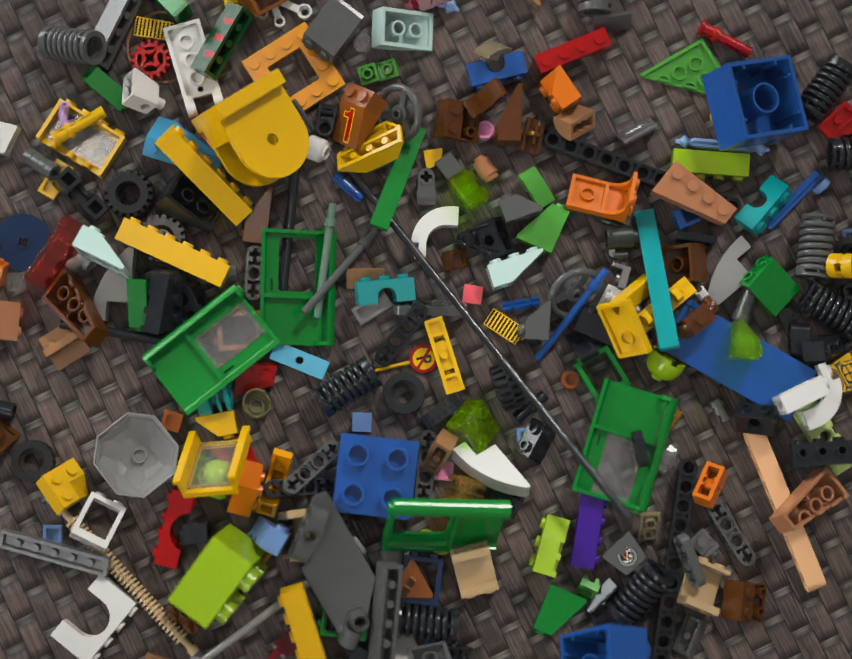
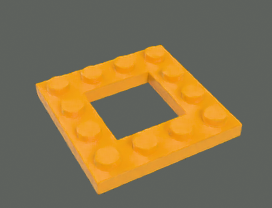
(329, 78)

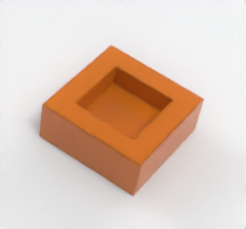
(172, 421)

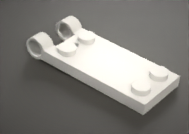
(184, 43)

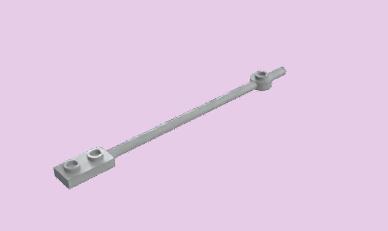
(257, 620)

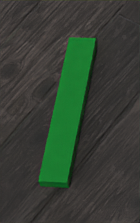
(396, 182)

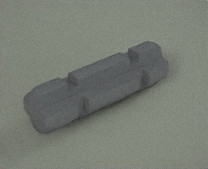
(310, 127)

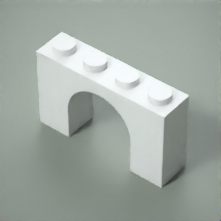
(120, 607)

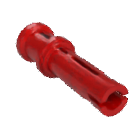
(716, 35)

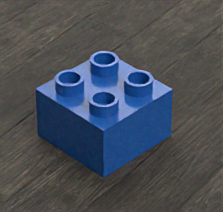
(755, 102)
(373, 473)
(606, 642)

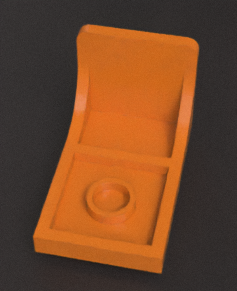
(603, 198)

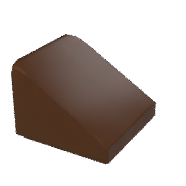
(454, 259)

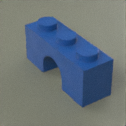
(513, 69)

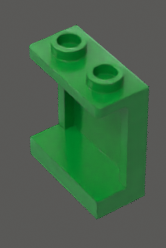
(770, 285)

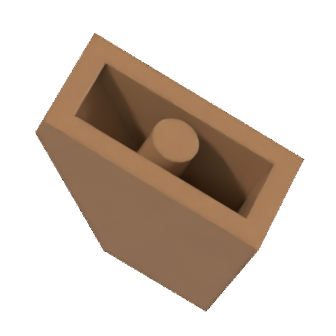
(439, 451)

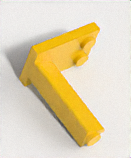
(623, 322)

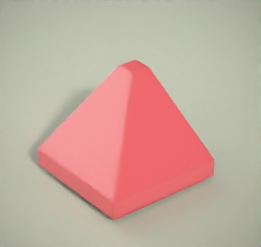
(472, 294)

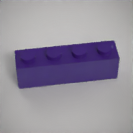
(587, 531)

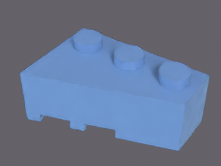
(270, 536)

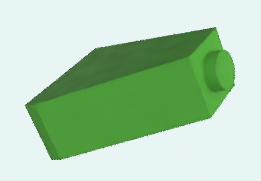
(545, 228)

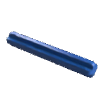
(796, 197)

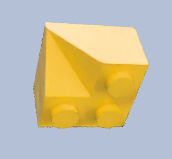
(64, 486)

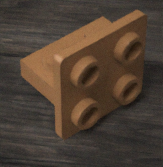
(63, 347)

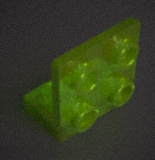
(475, 423)

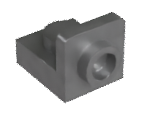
(621, 279)
(704, 544)

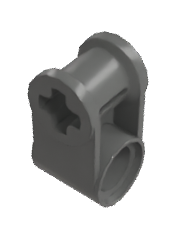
(426, 190)

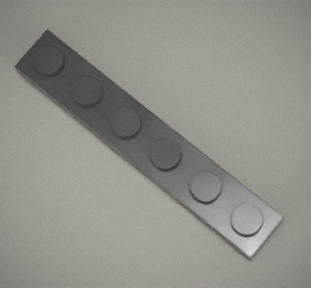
(55, 552)

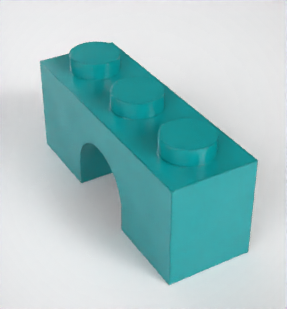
(756, 219)
(367, 290)

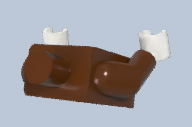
(699, 317)

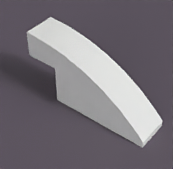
(491, 469)

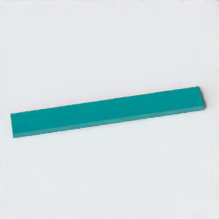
(657, 280)

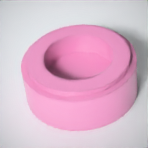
(485, 130)

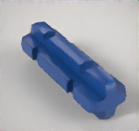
(348, 187)
(520, 304)

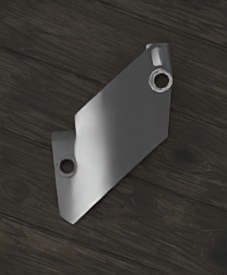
(334, 569)

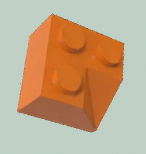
(559, 91)
(249, 489)

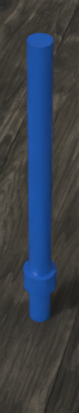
(594, 285)

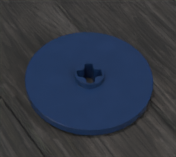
(26, 227)

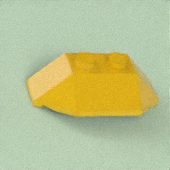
(378, 149)

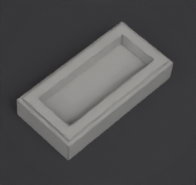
(367, 312)

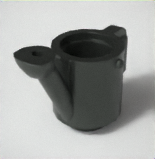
(618, 237)

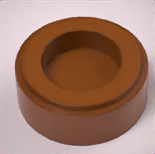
(570, 379)

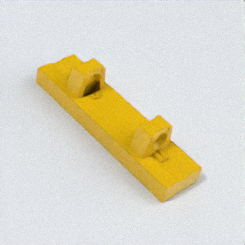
(681, 290)
(444, 355)

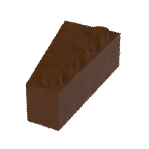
(75, 307)

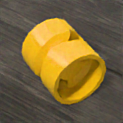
(839, 265)

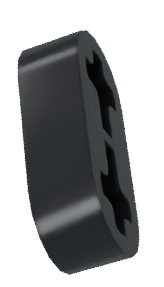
(639, 449)

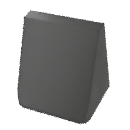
(448, 165)

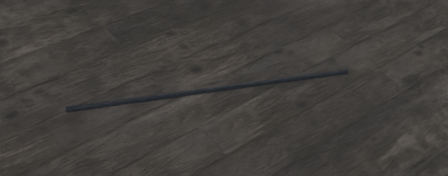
(497, 354)

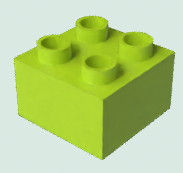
(213, 582)

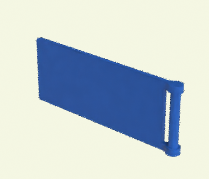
(757, 380)

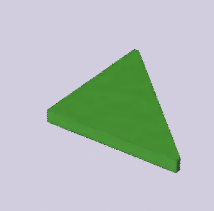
(684, 68)

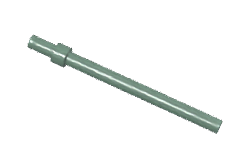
(329, 222)

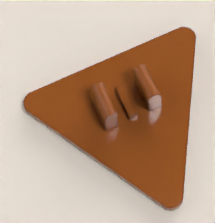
(414, 583)

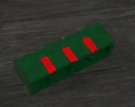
(222, 41)

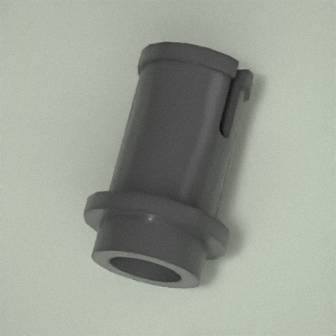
(718, 410)

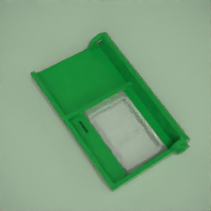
(208, 344)
(617, 414)

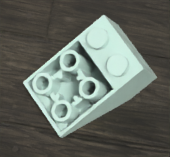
(506, 272)

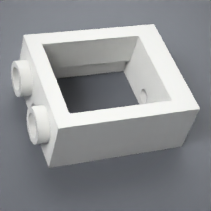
(801, 395)
(88, 538)

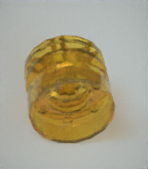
(464, 488)

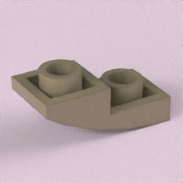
(492, 51)
(649, 526)

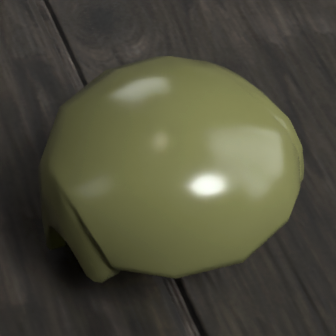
(256, 403)

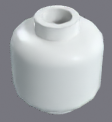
(318, 149)

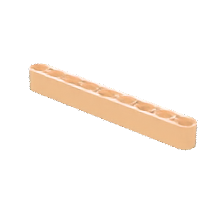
(777, 493)

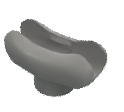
(80, 263)

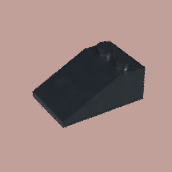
(187, 203)

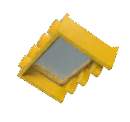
(91, 148)

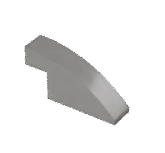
(728, 271)
(113, 285)

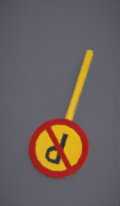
(420, 358)

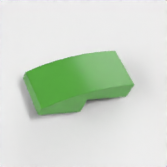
(378, 72)
(536, 186)

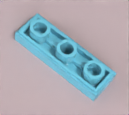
(311, 364)

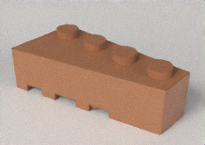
(692, 195)
(811, 498)

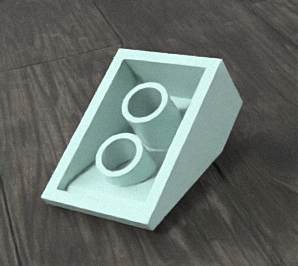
(402, 29)
(93, 246)

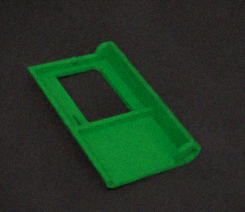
(283, 308)
(467, 524)

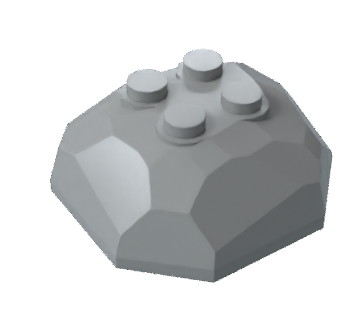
(136, 455)

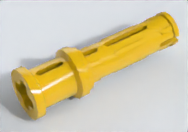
(70, 130)

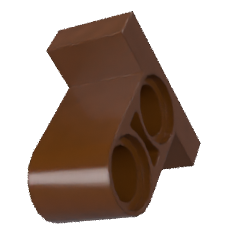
(486, 98)

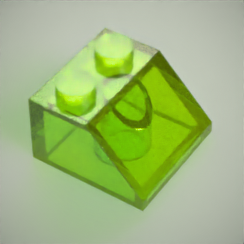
(468, 191)
(744, 343)

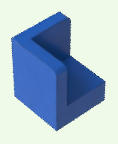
(684, 219)

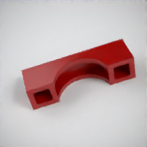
(581, 47)
(169, 550)

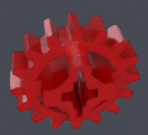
(155, 54)

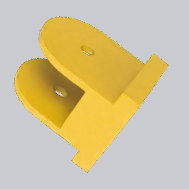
(257, 132)

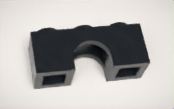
(70, 187)

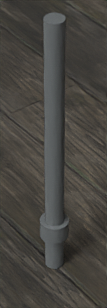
(362, 245)

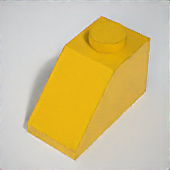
(220, 424)

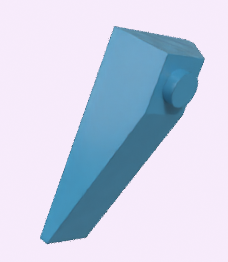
(160, 126)

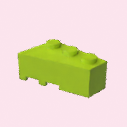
(549, 545)

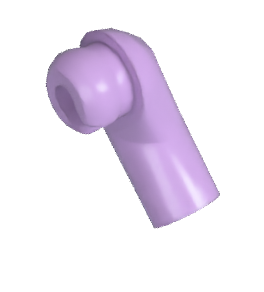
(63, 113)

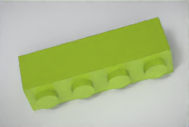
(713, 163)

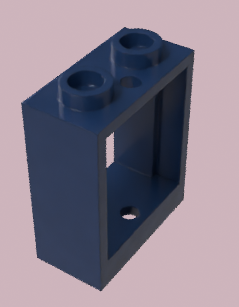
(432, 558)

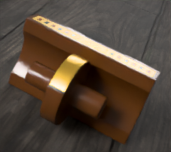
(532, 136)

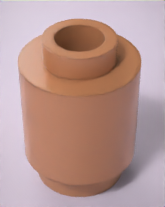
(485, 168)

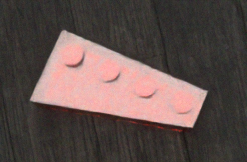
(54, 255)

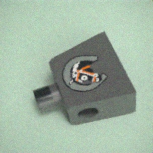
(625, 554)

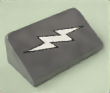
(636, 131)

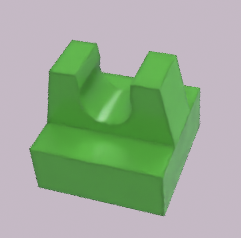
(587, 588)

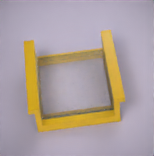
(212, 466)

